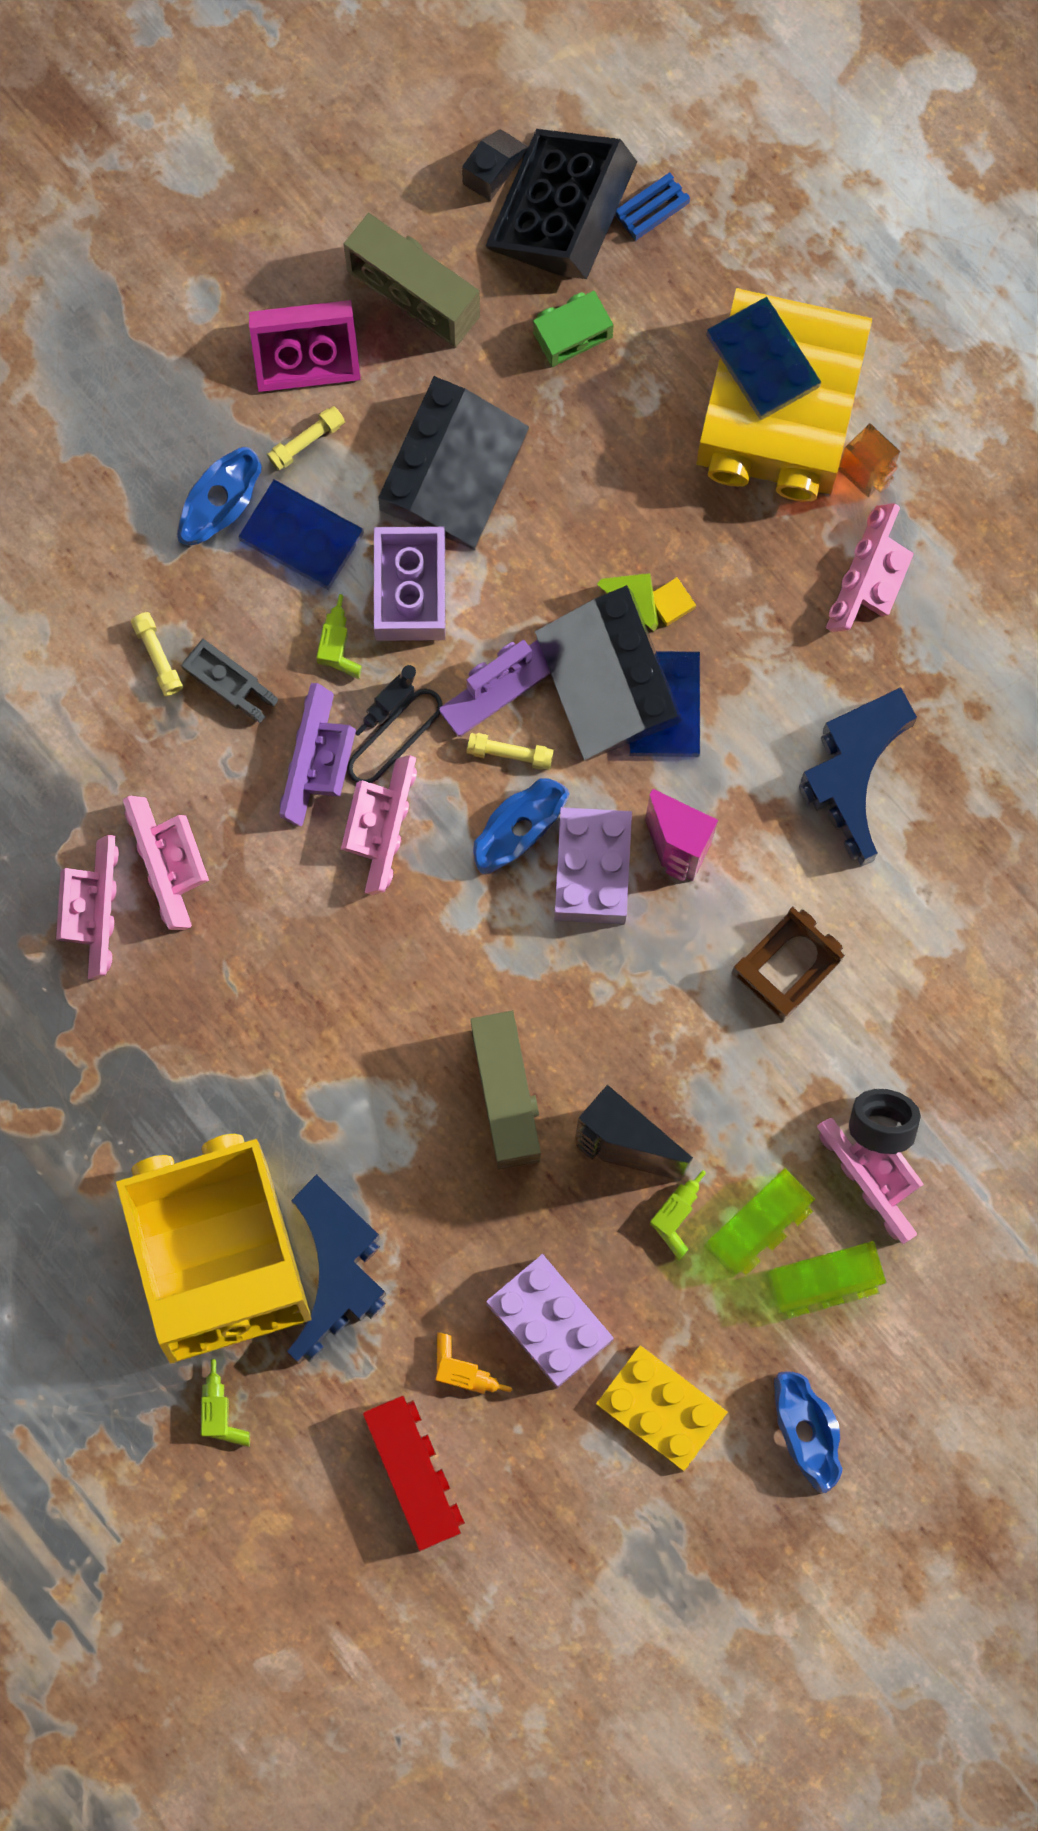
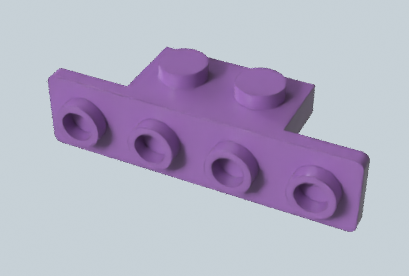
(496, 685)
(318, 757)

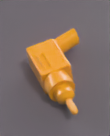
(462, 1373)

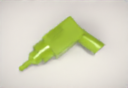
(334, 640)
(674, 1213)
(216, 1412)

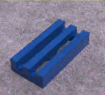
(674, 189)

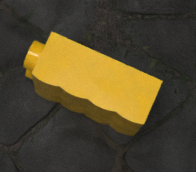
(804, 440)
(212, 1248)

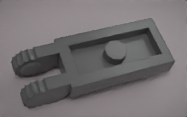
(226, 679)

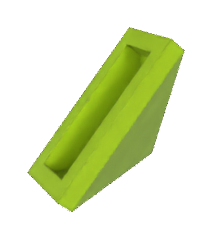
(643, 592)

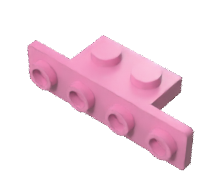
(874, 573)
(376, 822)
(169, 857)
(86, 907)
(882, 1177)

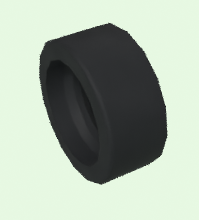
(879, 1137)

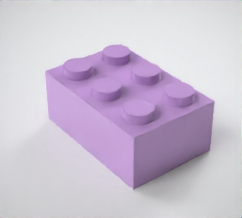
(409, 583)
(593, 865)
(549, 1321)

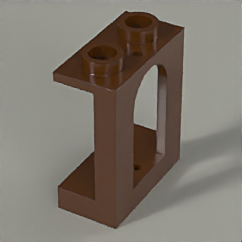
(792, 925)

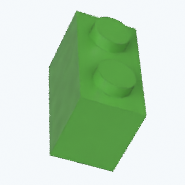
(572, 327)

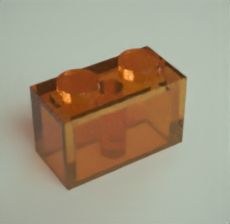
(870, 461)

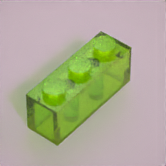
(761, 1224)
(826, 1279)

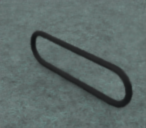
(385, 725)

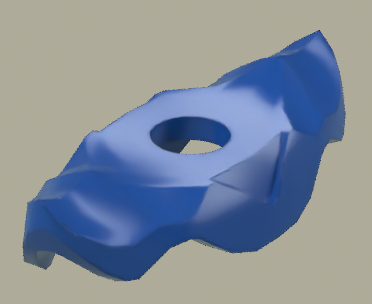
(237, 476)
(536, 804)
(819, 1456)

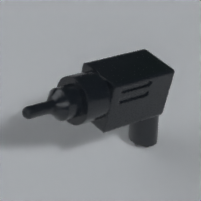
(390, 699)

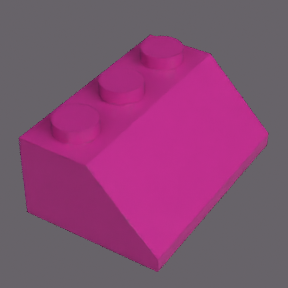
(304, 345)
(679, 834)

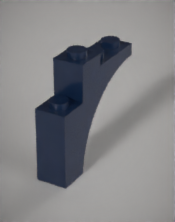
(842, 782)
(342, 1285)

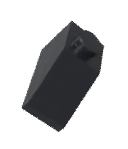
(492, 163)

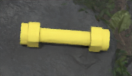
(330, 421)
(145, 629)
(480, 745)

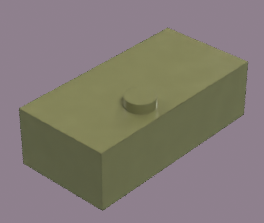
(412, 279)
(506, 1090)

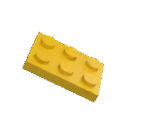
(661, 1408)

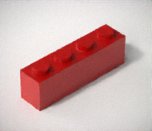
(412, 1472)

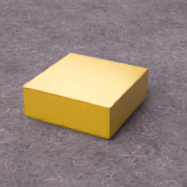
(673, 601)

